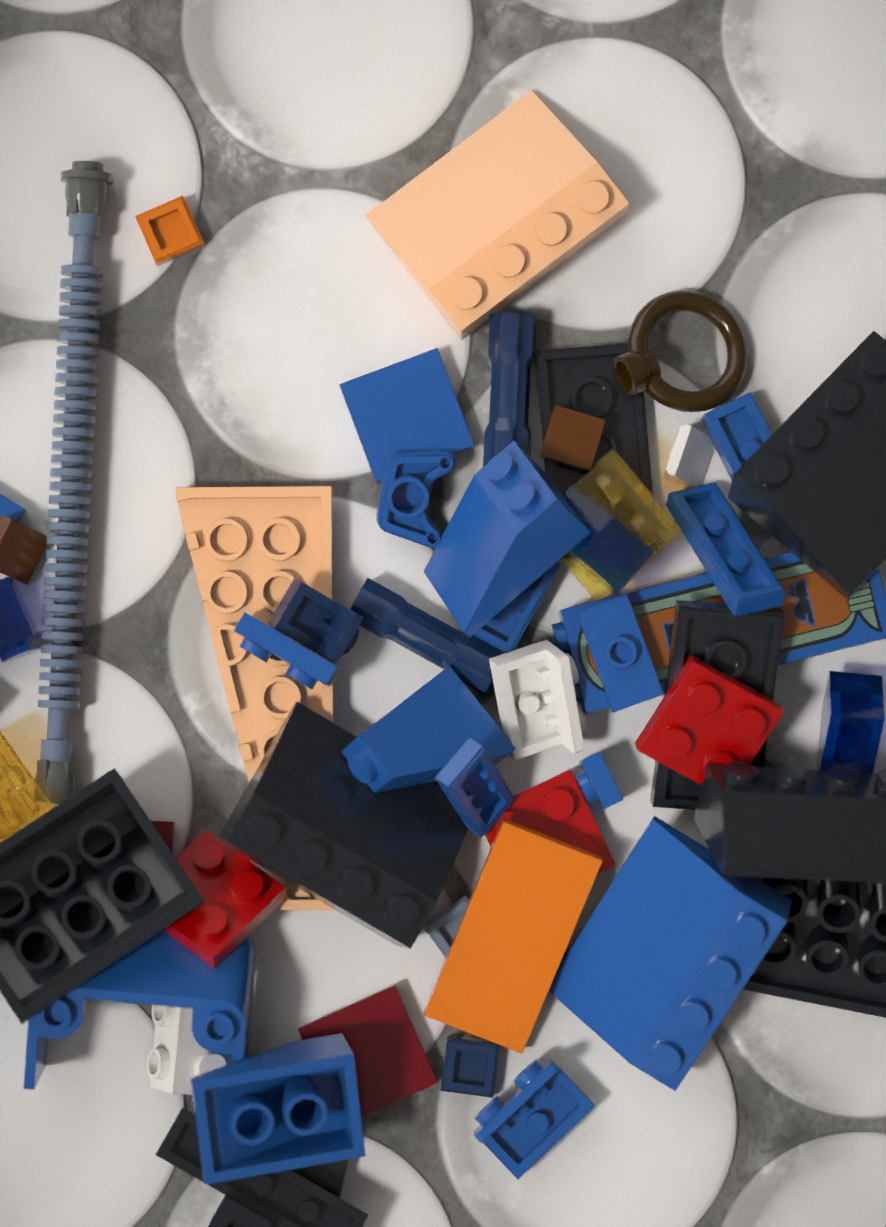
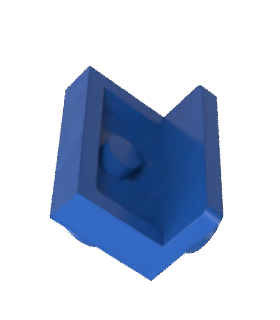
(532, 1117)

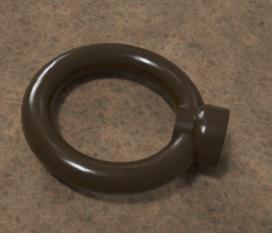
(640, 370)

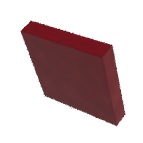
(384, 1046)

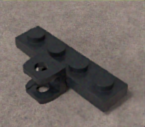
(260, 1199)

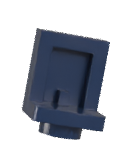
(316, 621)

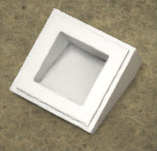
(689, 457)

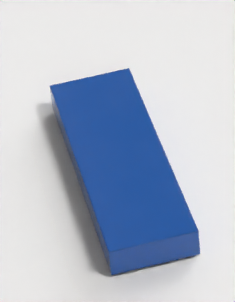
(725, 549)

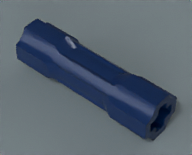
(511, 355)
(421, 633)

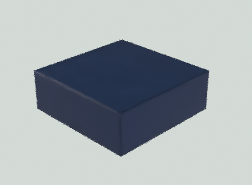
(470, 1067)

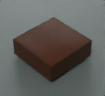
(572, 438)
(19, 549)

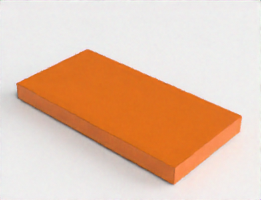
(512, 935)

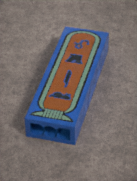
(814, 623)

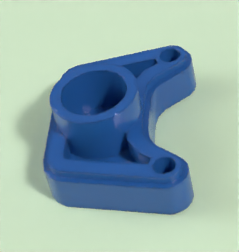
(407, 492)

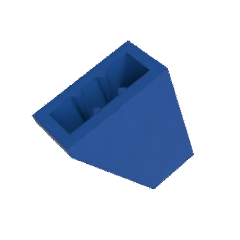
(423, 735)

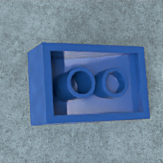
(501, 538)
(279, 1110)

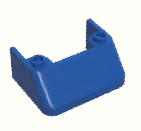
(160, 975)

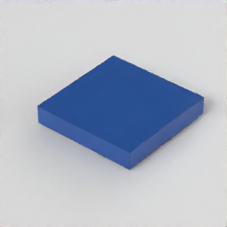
(406, 410)

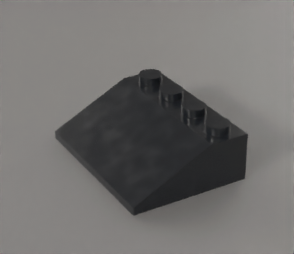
(824, 474)
(338, 840)
(83, 893)
(829, 946)

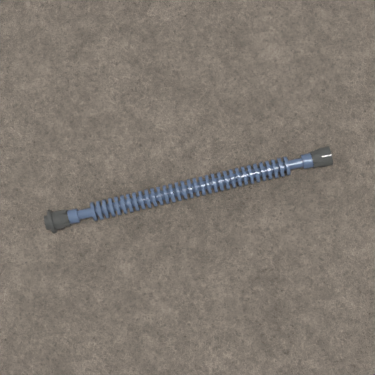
(86, 202)

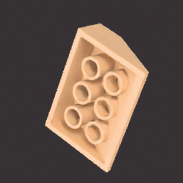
(498, 213)

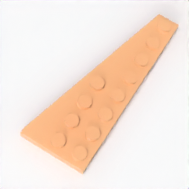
(245, 556)

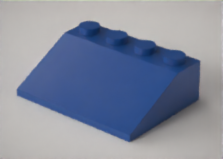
(668, 952)

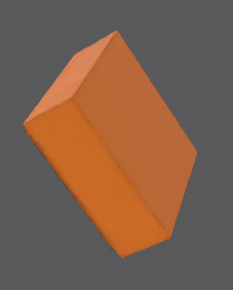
(170, 230)

